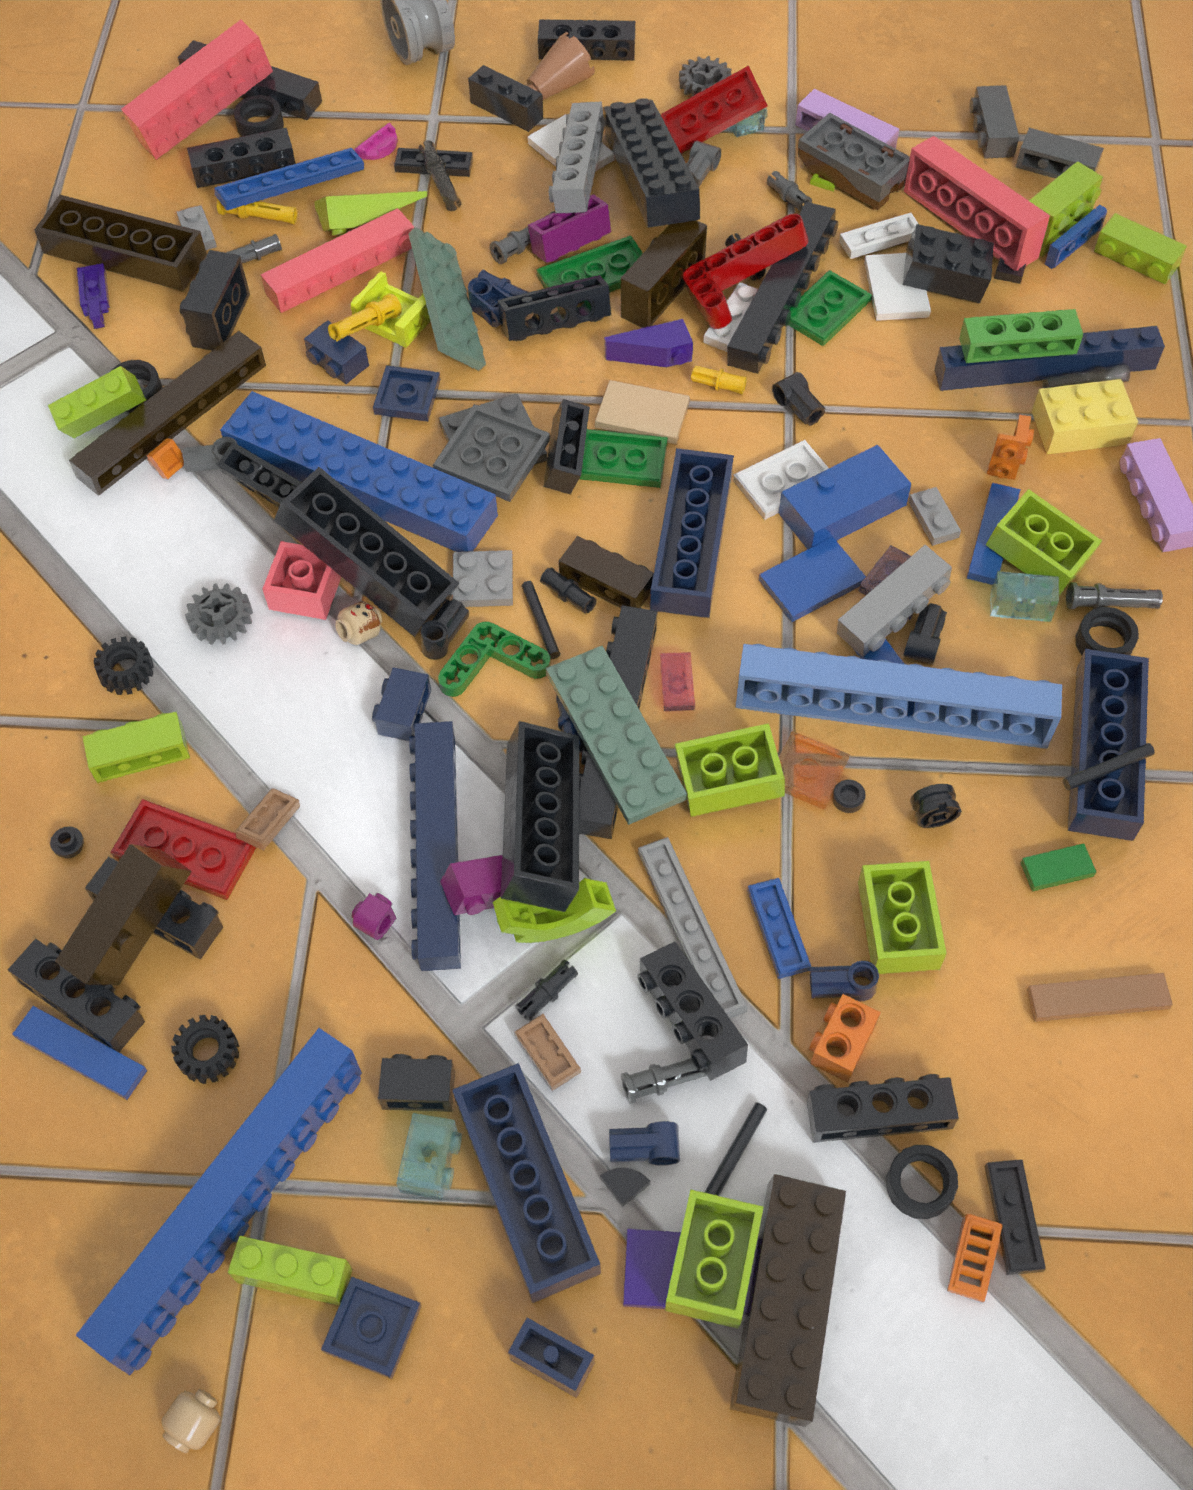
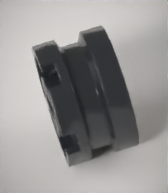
(935, 805)

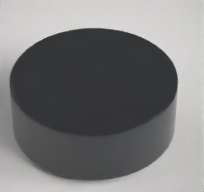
(848, 796)

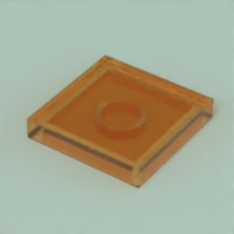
(811, 769)

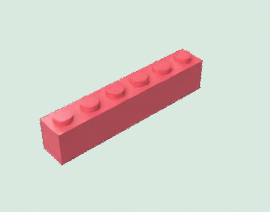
(337, 260)

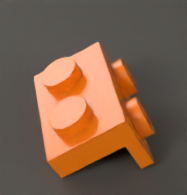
(1011, 450)

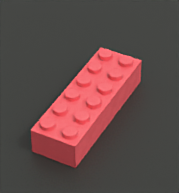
(198, 89)
(975, 202)

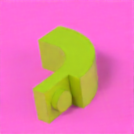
(539, 924)

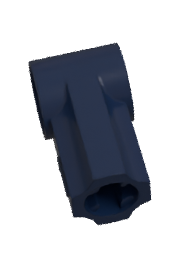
(839, 980)
(654, 1143)

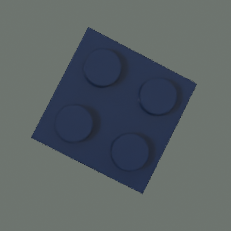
(406, 393)
(371, 1327)

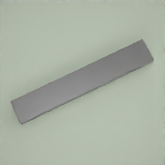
(690, 924)

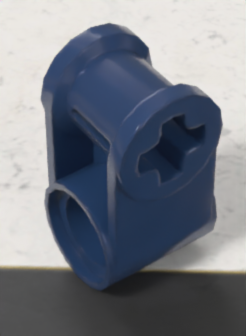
(483, 299)

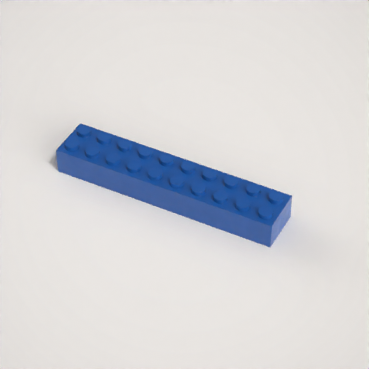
(384, 480)
(221, 1204)

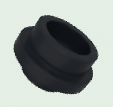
(71, 848)

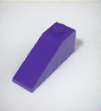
(655, 345)

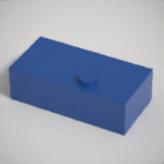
(844, 497)

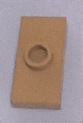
(267, 819)
(547, 1052)

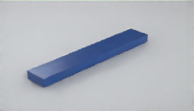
(288, 178)

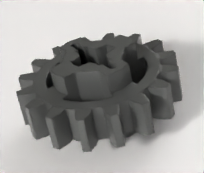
(702, 74)
(219, 613)

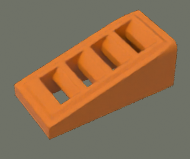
(985, 1227)

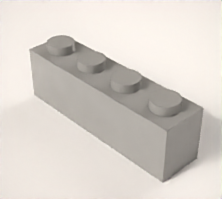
(894, 600)

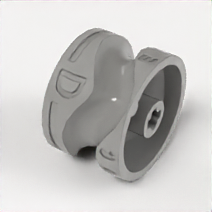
(418, 25)

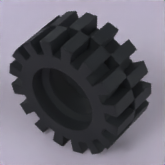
(128, 678)
(192, 1035)

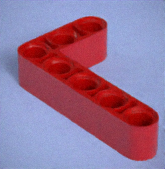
(739, 261)

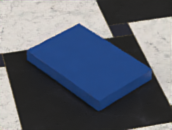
(812, 579)

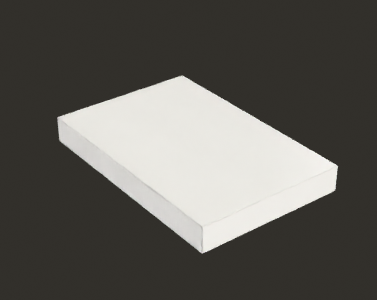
(547, 142)
(889, 295)
(768, 478)

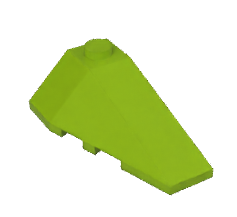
(351, 211)

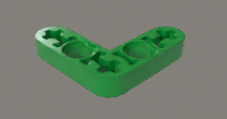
(484, 650)

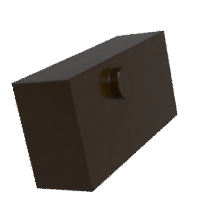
(657, 274)
(123, 916)

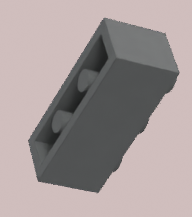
(994, 121)
(1054, 154)

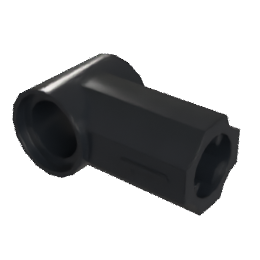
(796, 394)
(442, 628)
(925, 639)

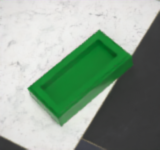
(1058, 867)

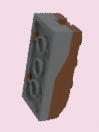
(853, 160)

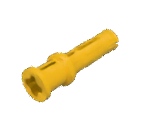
(262, 210)
(372, 314)

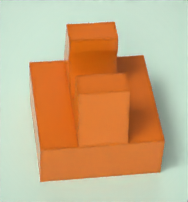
(166, 458)

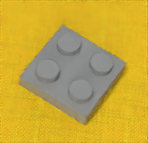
(484, 578)

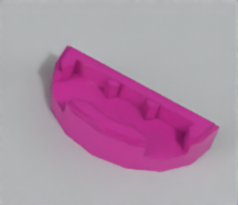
(379, 144)

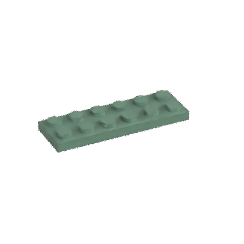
(446, 299)
(616, 735)

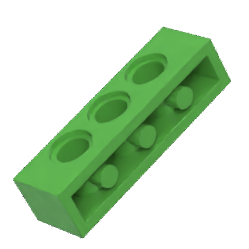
(1020, 336)

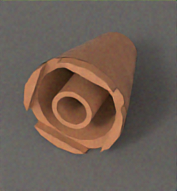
(561, 67)

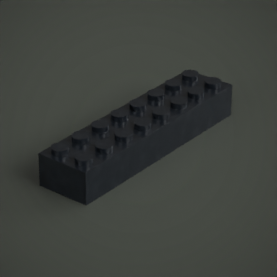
(651, 163)

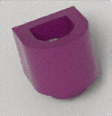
(374, 915)

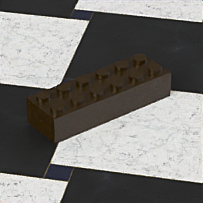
(121, 241)
(789, 1301)

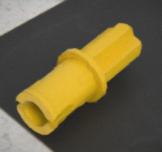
(719, 379)

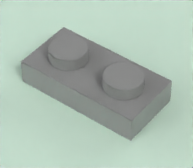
(196, 219)
(934, 516)

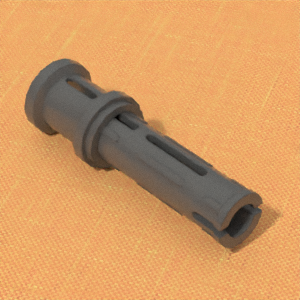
(513, 244)
(1100, 596)
(658, 1079)

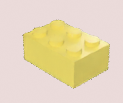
(1084, 416)

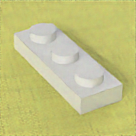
(878, 235)
(738, 305)

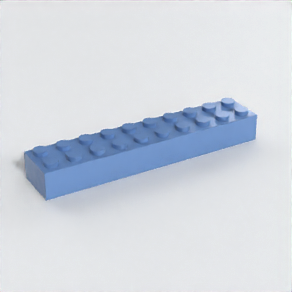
(879, 693)

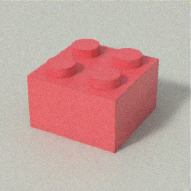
(300, 582)

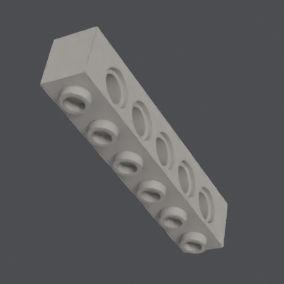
(577, 158)

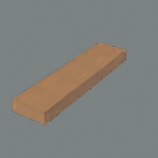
(1099, 997)

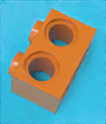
(849, 1039)

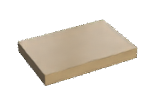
(642, 411)

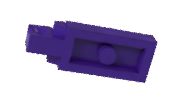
(93, 293)

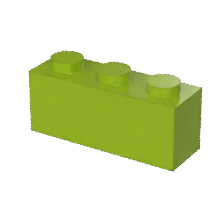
(1140, 248)
(96, 402)
(136, 747)
(290, 1270)

